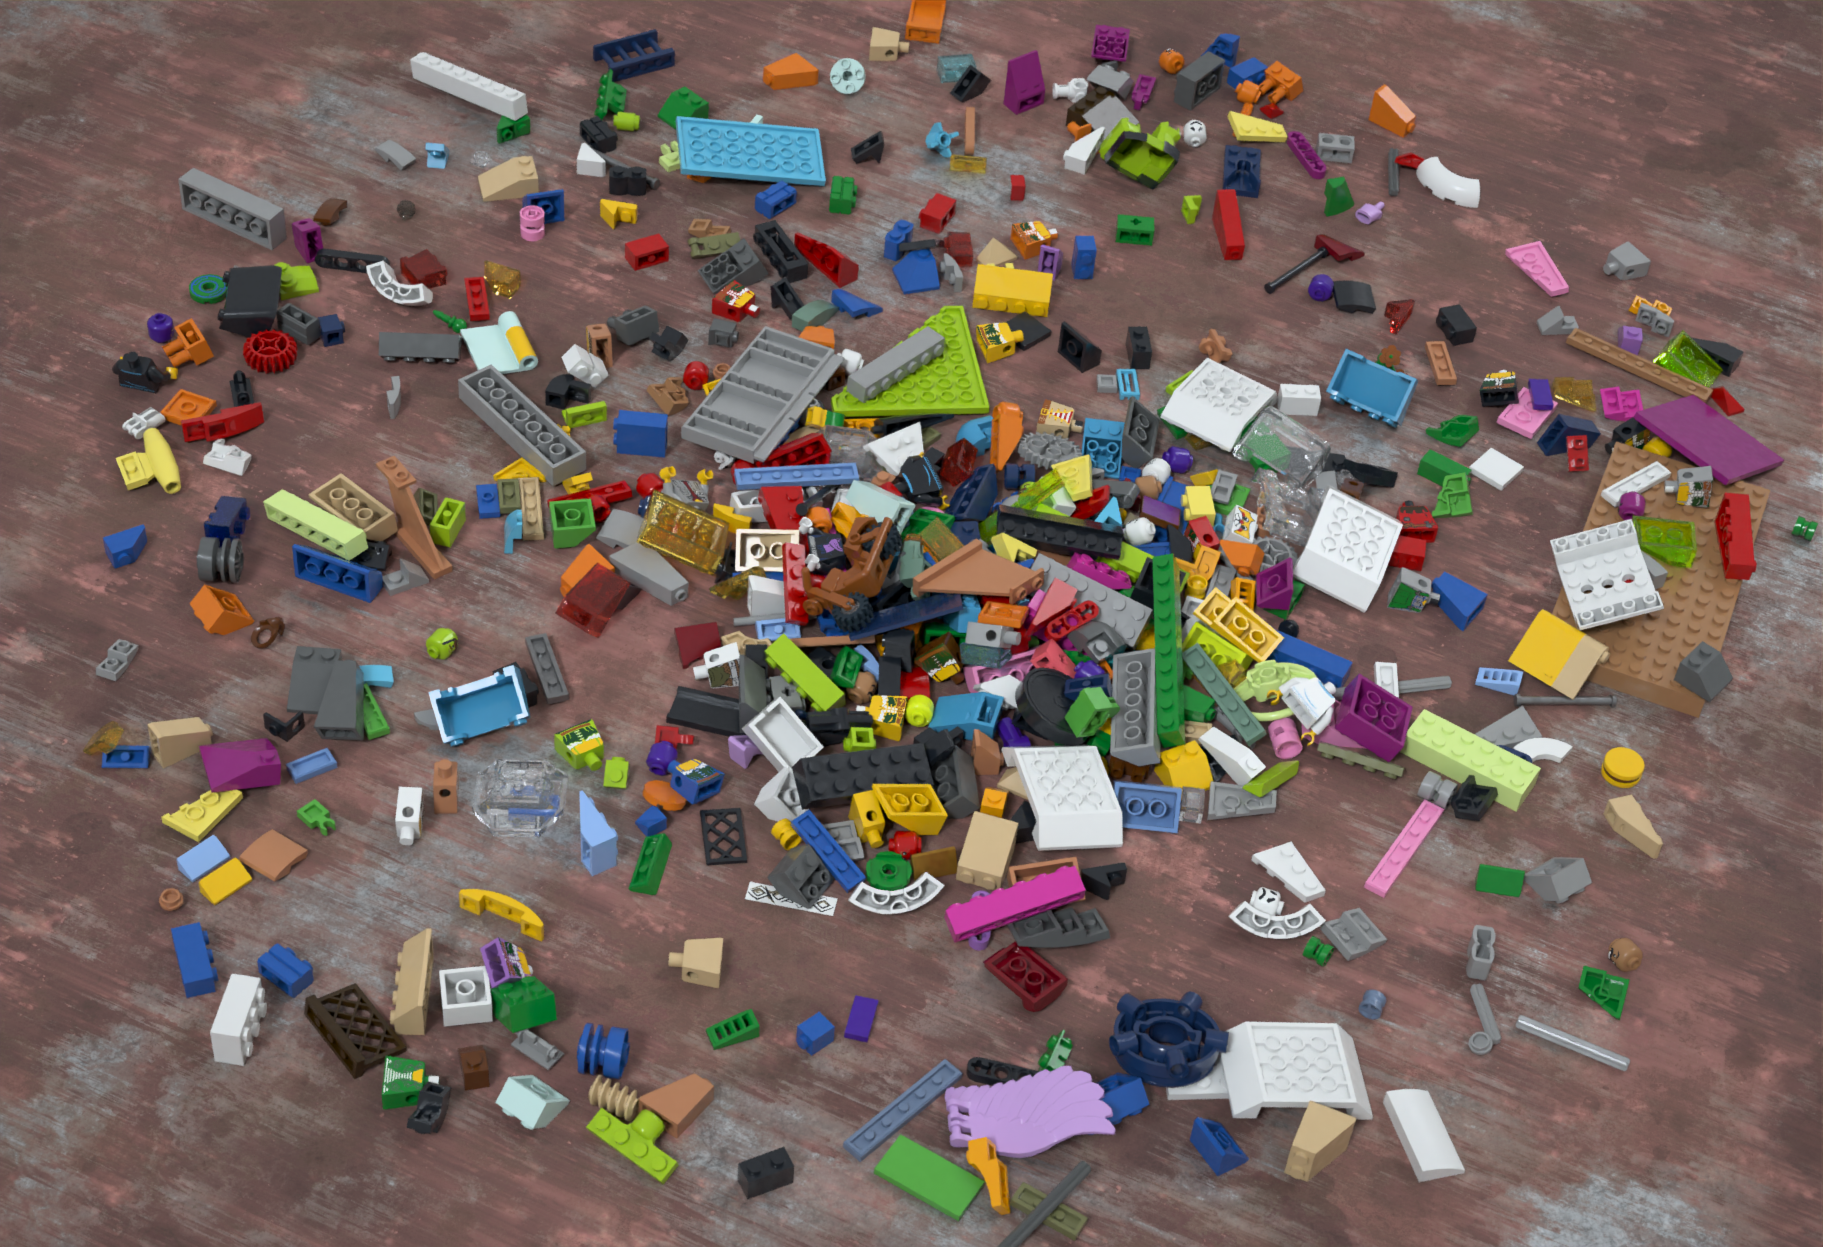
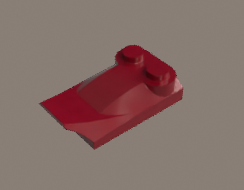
(1027, 976)

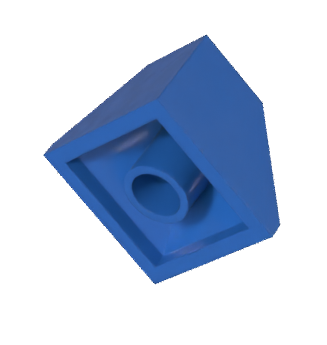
(550, 201)
(917, 272)

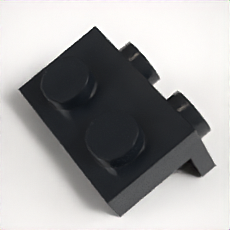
(1472, 800)

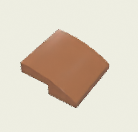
(273, 855)

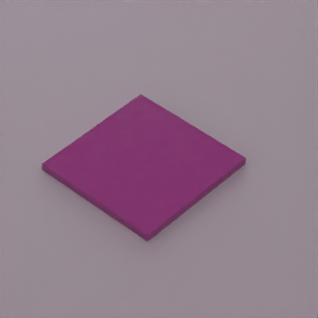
(1708, 439)

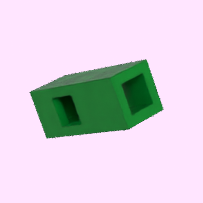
(1436, 466)

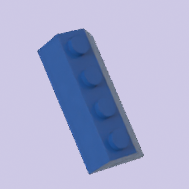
(336, 573)

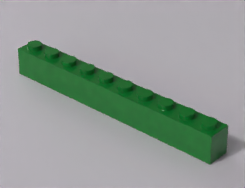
(1168, 651)

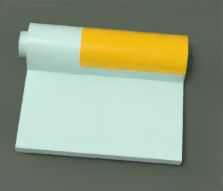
(501, 345)

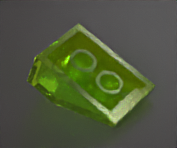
(1688, 360)
(1667, 539)

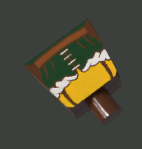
(941, 659)

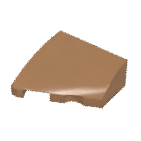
(669, 395)

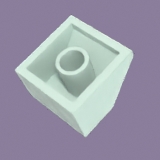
(531, 1101)

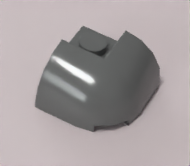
(1097, 640)

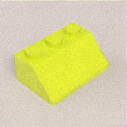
(1215, 646)

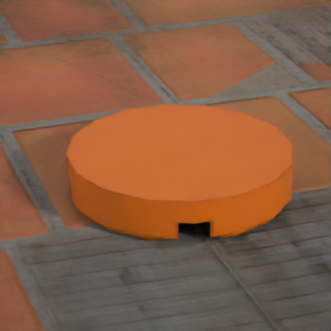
(662, 793)

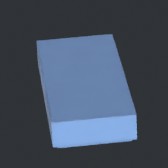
(311, 765)

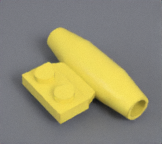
(155, 462)

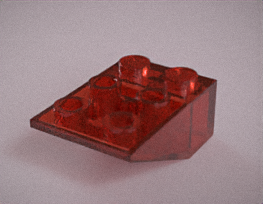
(593, 600)

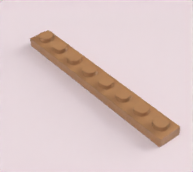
(1637, 365)

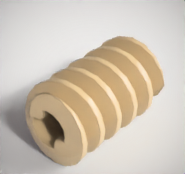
(613, 1099)

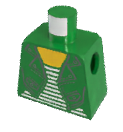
(403, 1081)

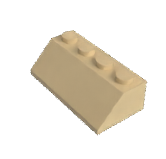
(356, 506)
(413, 985)

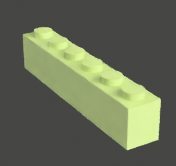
(316, 524)

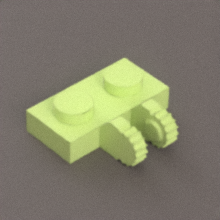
(669, 160)

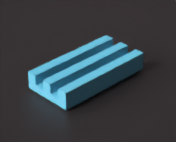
(1128, 393)

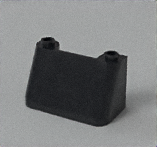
(250, 299)

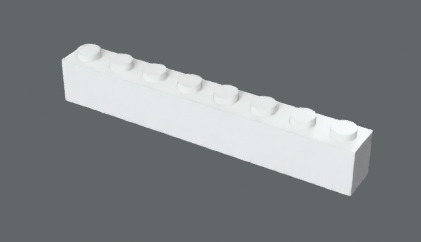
(469, 86)

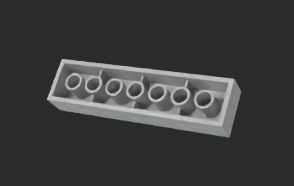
(522, 424)

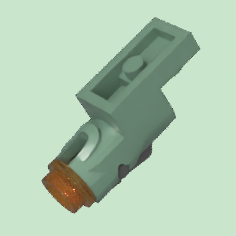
(912, 562)

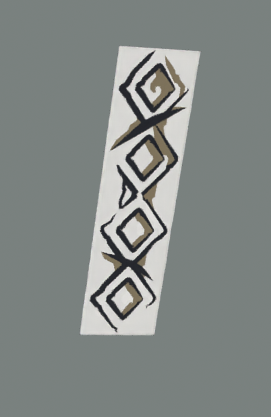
(769, 895)

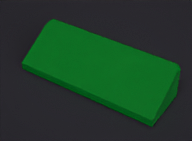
(651, 864)

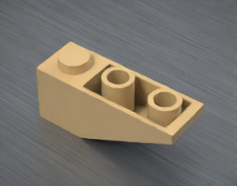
(1631, 823)

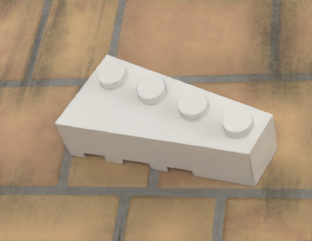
(747, 504)

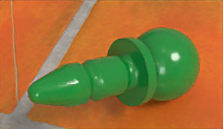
(454, 323)

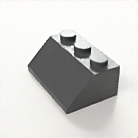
(1138, 434)
(751, 690)
(956, 784)

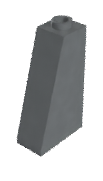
(343, 704)

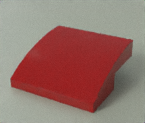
(914, 683)

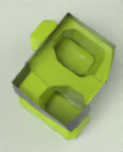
(1142, 155)

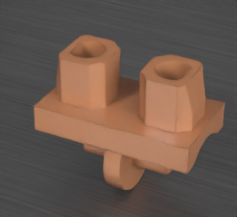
(1214, 347)

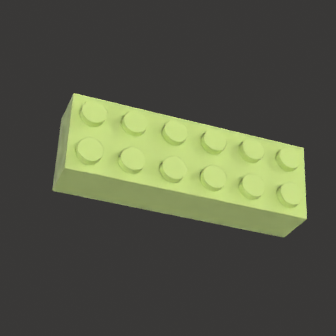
(1462, 754)

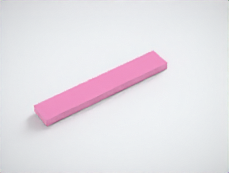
(1404, 848)

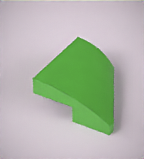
(1454, 498)

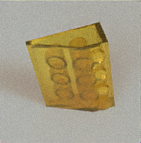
(683, 533)

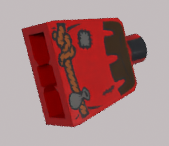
(1417, 522)

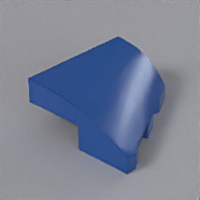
(1225, 47)
(853, 304)

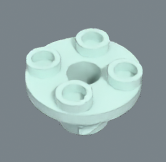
(847, 76)

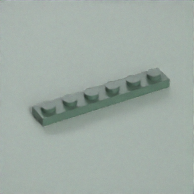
(1223, 694)

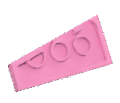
(1538, 265)

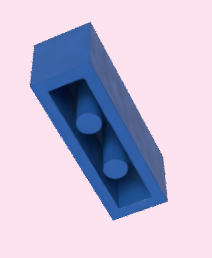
(194, 959)

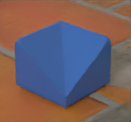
(652, 821)

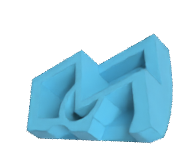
(512, 530)

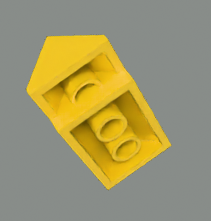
(1238, 625)

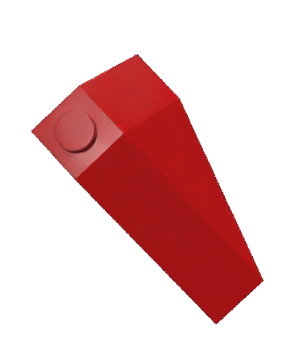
(828, 260)

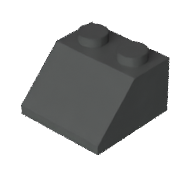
(1704, 672)

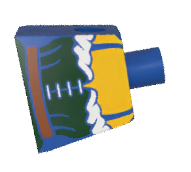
(695, 780)

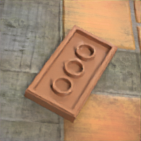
(830, 641)

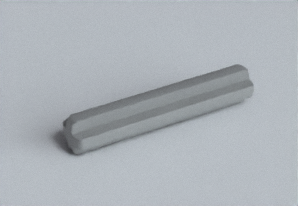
(1485, 1012)

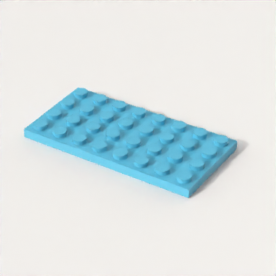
(750, 151)

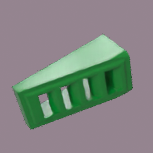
(739, 1020)

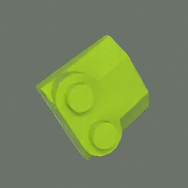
(296, 281)

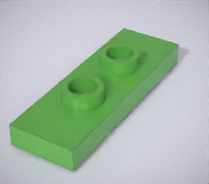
(374, 721)

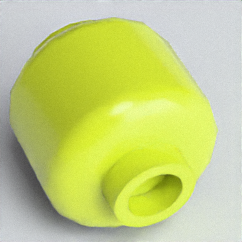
(919, 710)

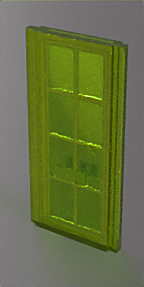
(1027, 500)

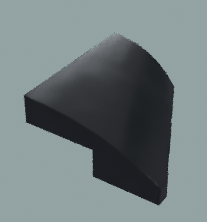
(1371, 474)

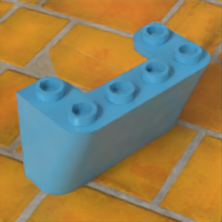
(1372, 388)

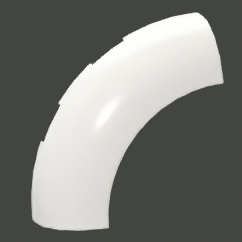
(1447, 184)
(385, 281)
(896, 901)
(1276, 926)

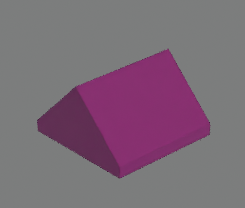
(1275, 586)

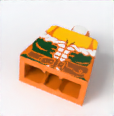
(1030, 236)

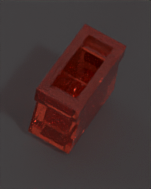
(423, 269)

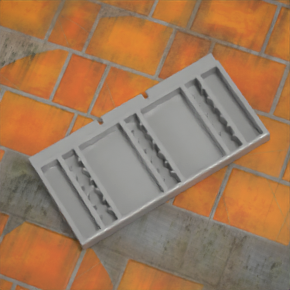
(761, 395)

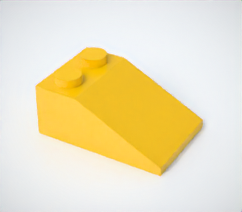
(912, 806)

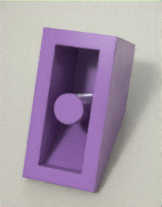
(1050, 260)
(1630, 339)

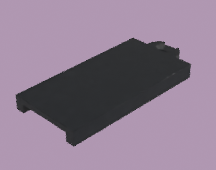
(705, 712)

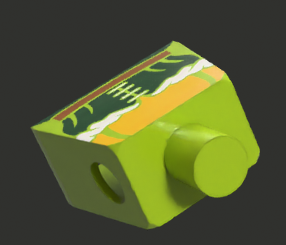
(580, 745)

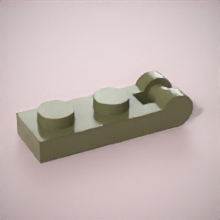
(712, 245)

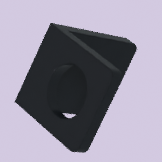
(281, 729)

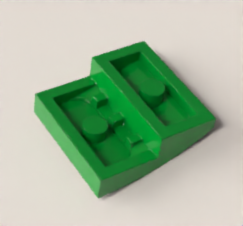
(922, 518)

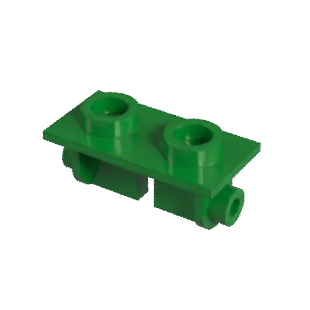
(1057, 1047)

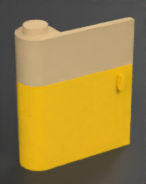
(1558, 654)

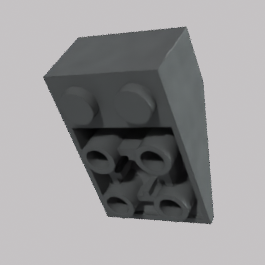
(735, 264)

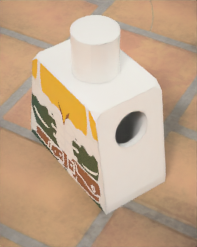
(409, 820)

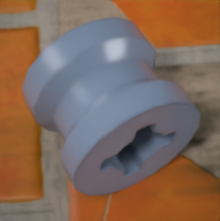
(1372, 1004)

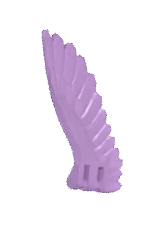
(1029, 1113)

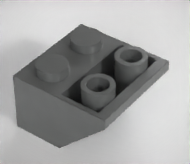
(801, 876)

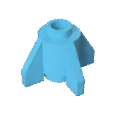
(940, 140)

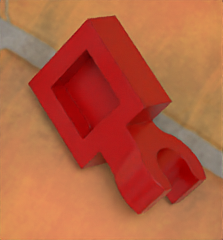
(672, 735)

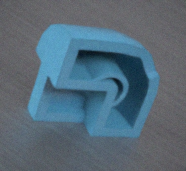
(977, 433)

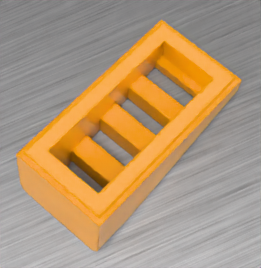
(1249, 586)

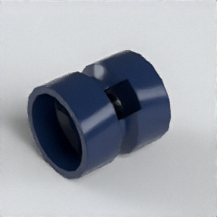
(1012, 475)

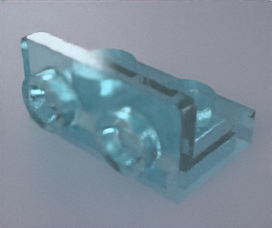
(984, 655)

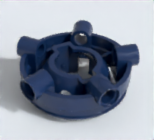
(1169, 1023)

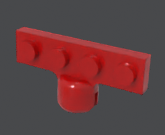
(600, 498)
(794, 593)

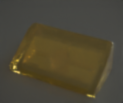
(968, 164)

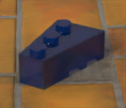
(228, 519)

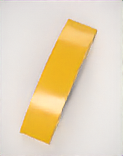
(479, 900)

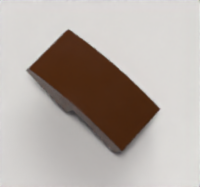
(329, 211)

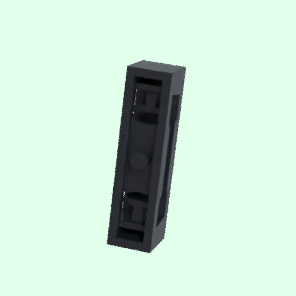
(780, 251)

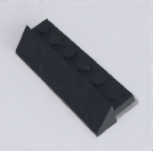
(1060, 533)

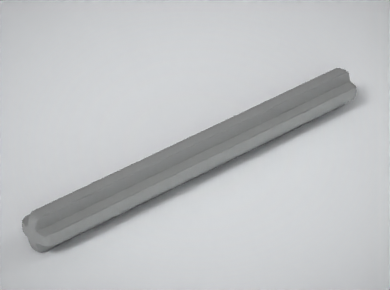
(1414, 685)

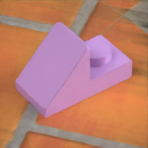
(742, 749)

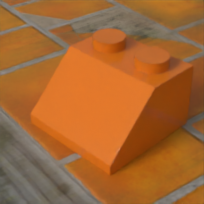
(220, 611)

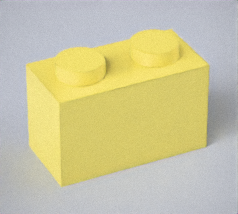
(1198, 503)

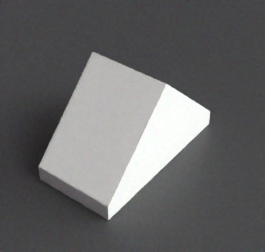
(590, 162)

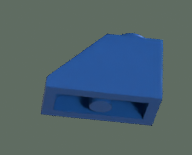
(125, 546)

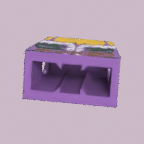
(504, 962)

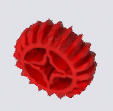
(270, 351)

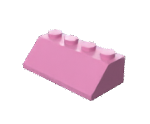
(1017, 667)

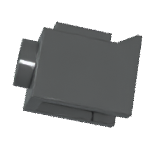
(723, 333)

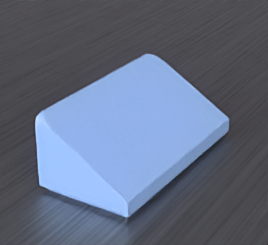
(775, 628)
(202, 858)

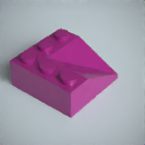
(1373, 717)

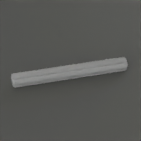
(1573, 1043)

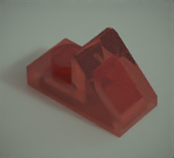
(1398, 313)

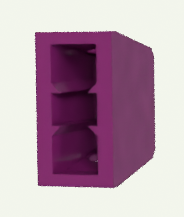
(307, 233)

